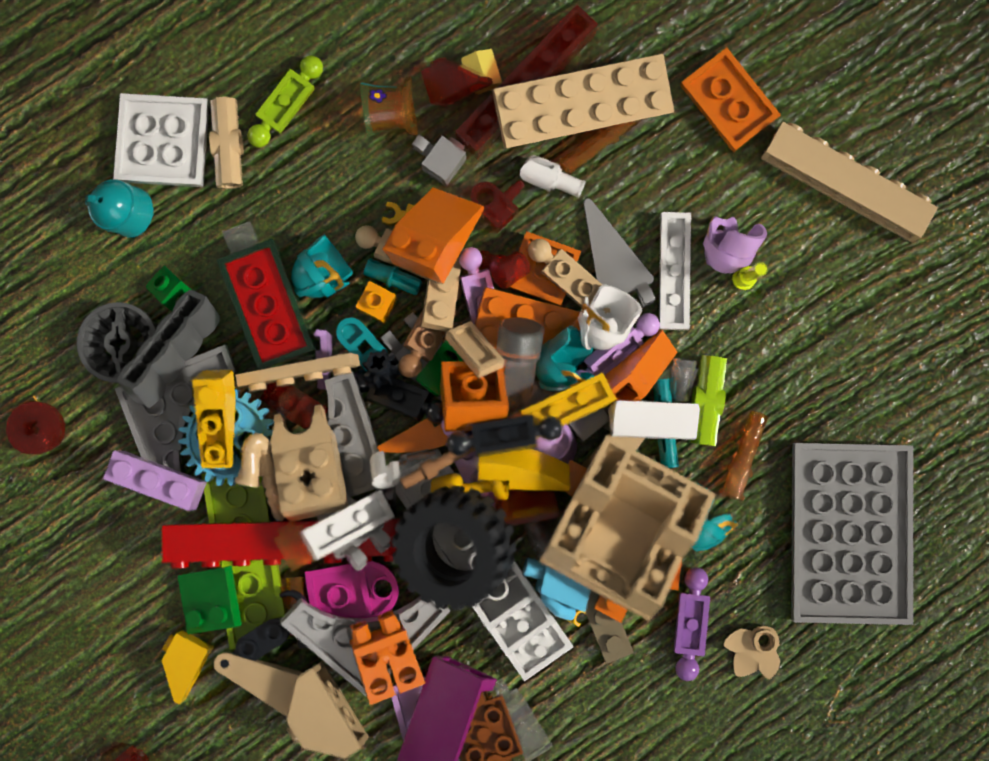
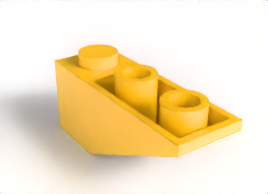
(215, 417)

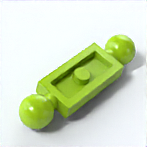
(285, 101)

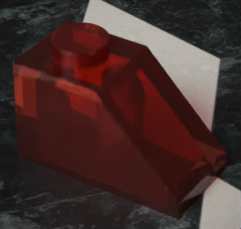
(452, 81)

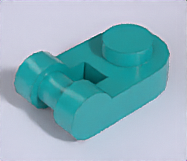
(353, 333)

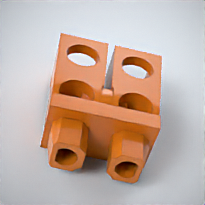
(384, 647)

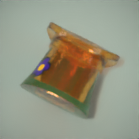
(388, 108)

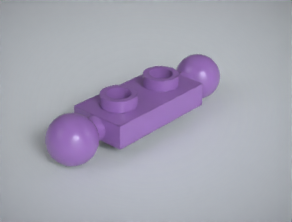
(691, 624)

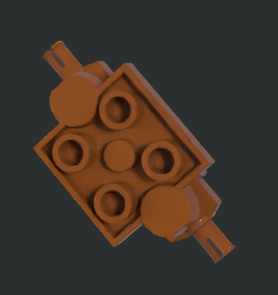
(491, 732)

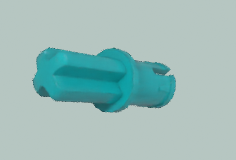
(392, 276)

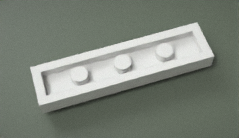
(674, 271)

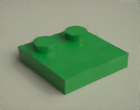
(209, 600)

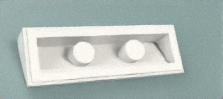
(654, 420)

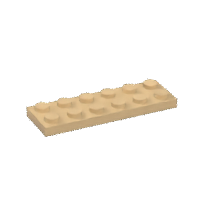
(583, 101)

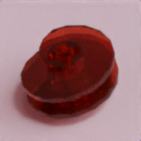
(50, 426)

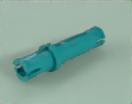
(667, 447)

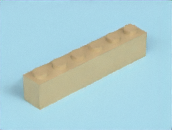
(849, 182)

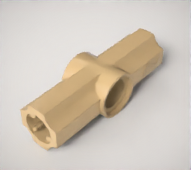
(226, 142)

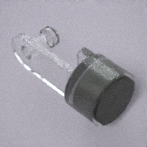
(520, 346)

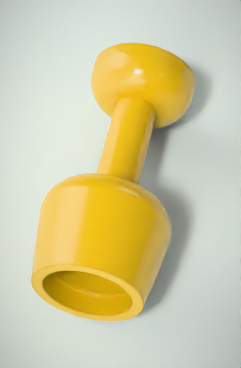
(499, 488)

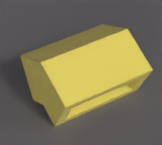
(485, 63)

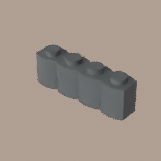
(165, 353)

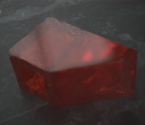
(291, 403)

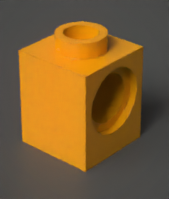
(376, 302)

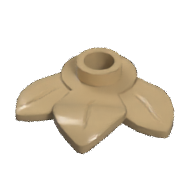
(750, 654)

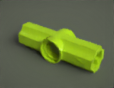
(710, 397)

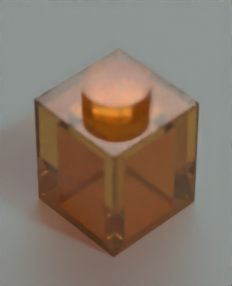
(293, 546)

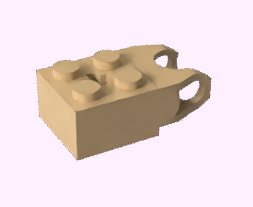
(306, 458)

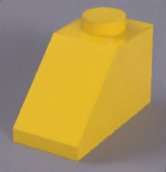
(184, 662)

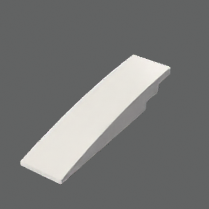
(513, 610)

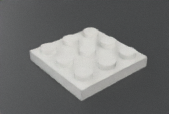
(161, 140)

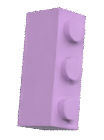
(155, 480)

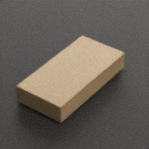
(474, 349)

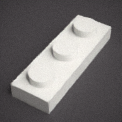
(346, 525)

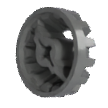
(103, 330)

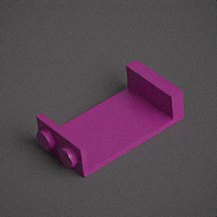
(444, 711)

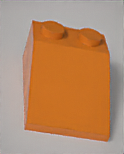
(432, 234)

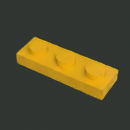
(574, 402)

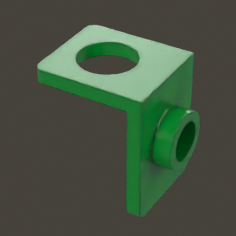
(167, 287)
(431, 373)

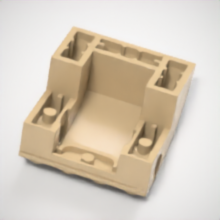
(628, 528)

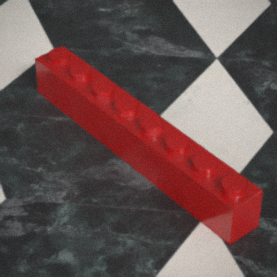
(243, 543)

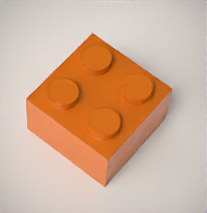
(470, 398)

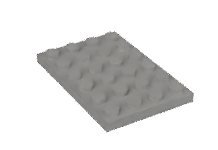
(852, 534)

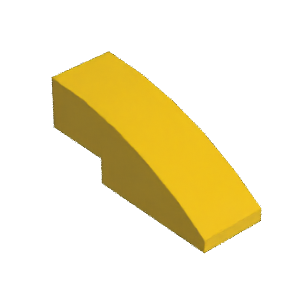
(526, 470)

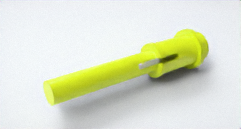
(747, 276)

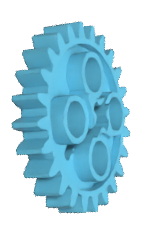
(249, 420)

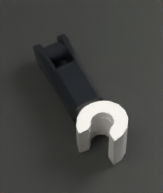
(385, 478)

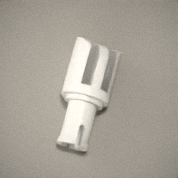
(550, 176)

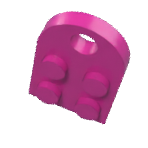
(351, 593)

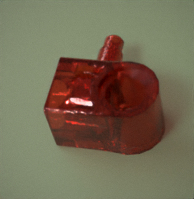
(502, 208)

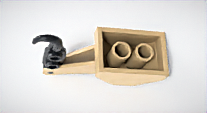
(310, 699)

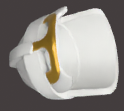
(603, 329)

